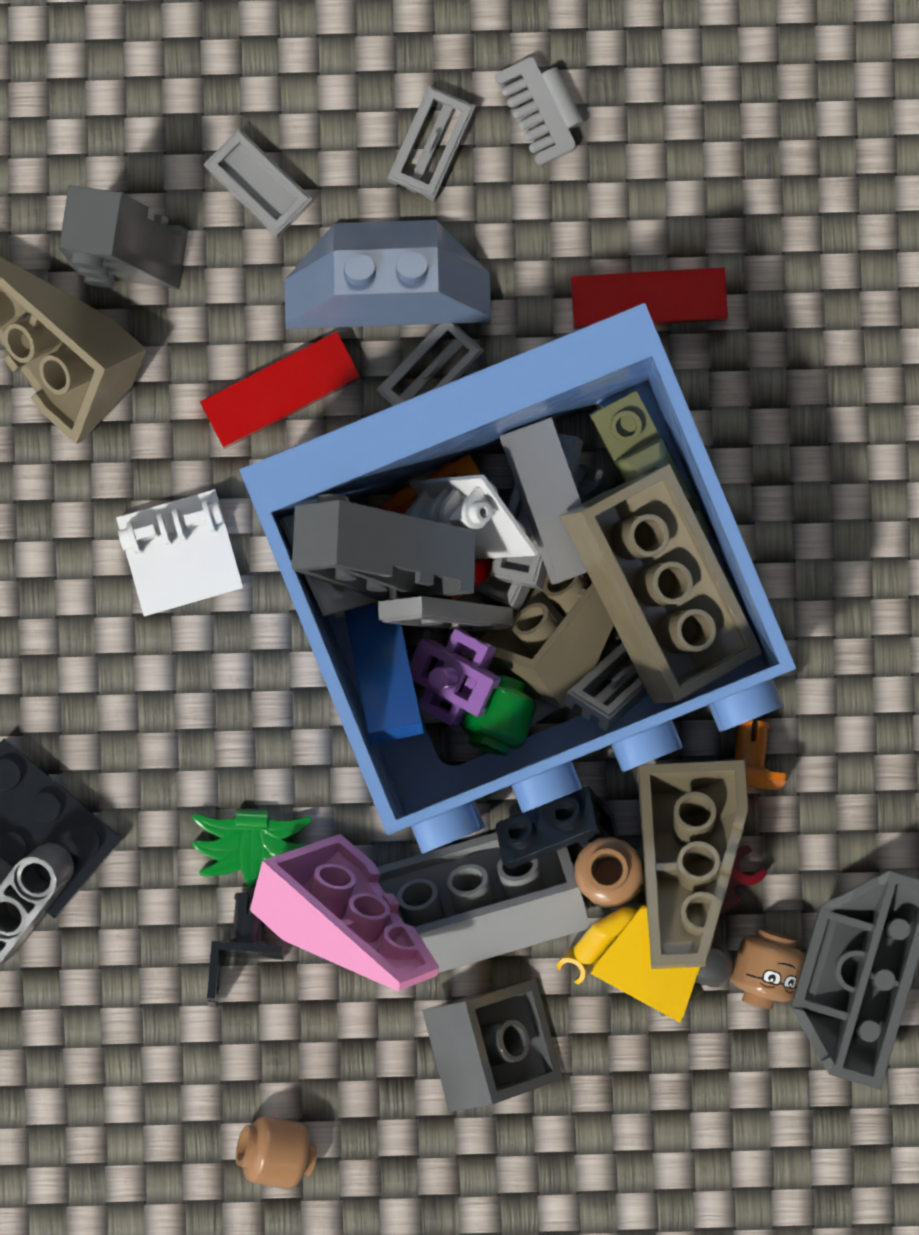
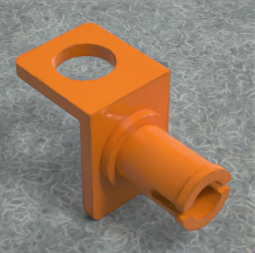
(754, 756)

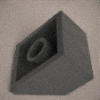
(492, 1045)

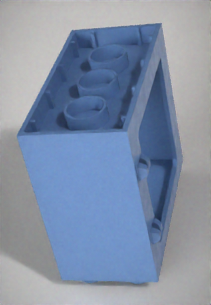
(462, 418)

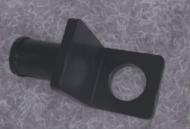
(245, 943)

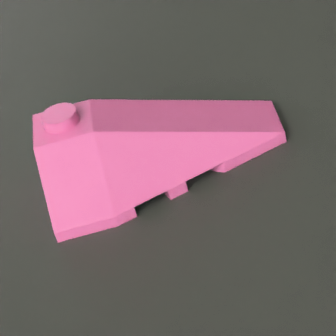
(334, 907)

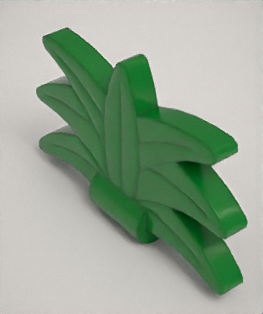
(246, 841)

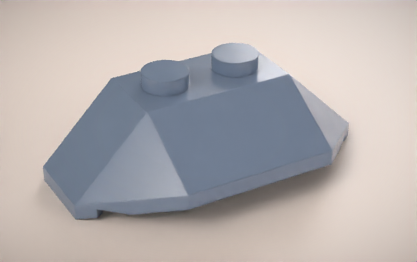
(387, 278)

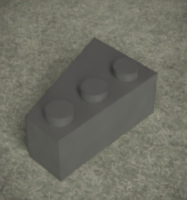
(112, 240)

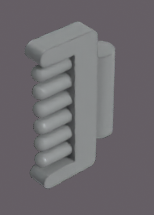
(553, 106)

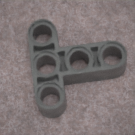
(30, 893)

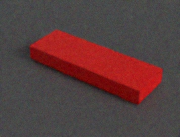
(668, 294)
(280, 390)

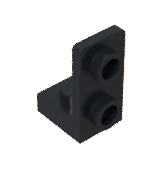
(553, 826)

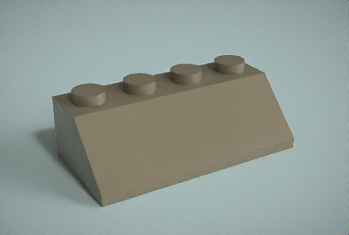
(661, 585)

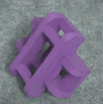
(448, 674)

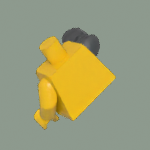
(619, 954)

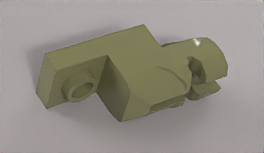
(637, 444)

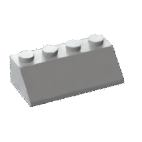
(478, 908)

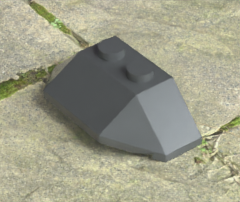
(860, 976)

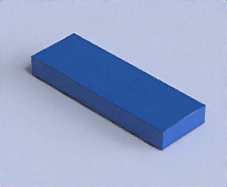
(383, 676)

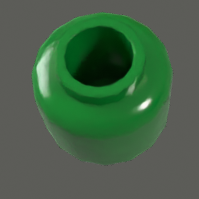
(505, 720)

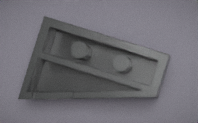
(381, 550)

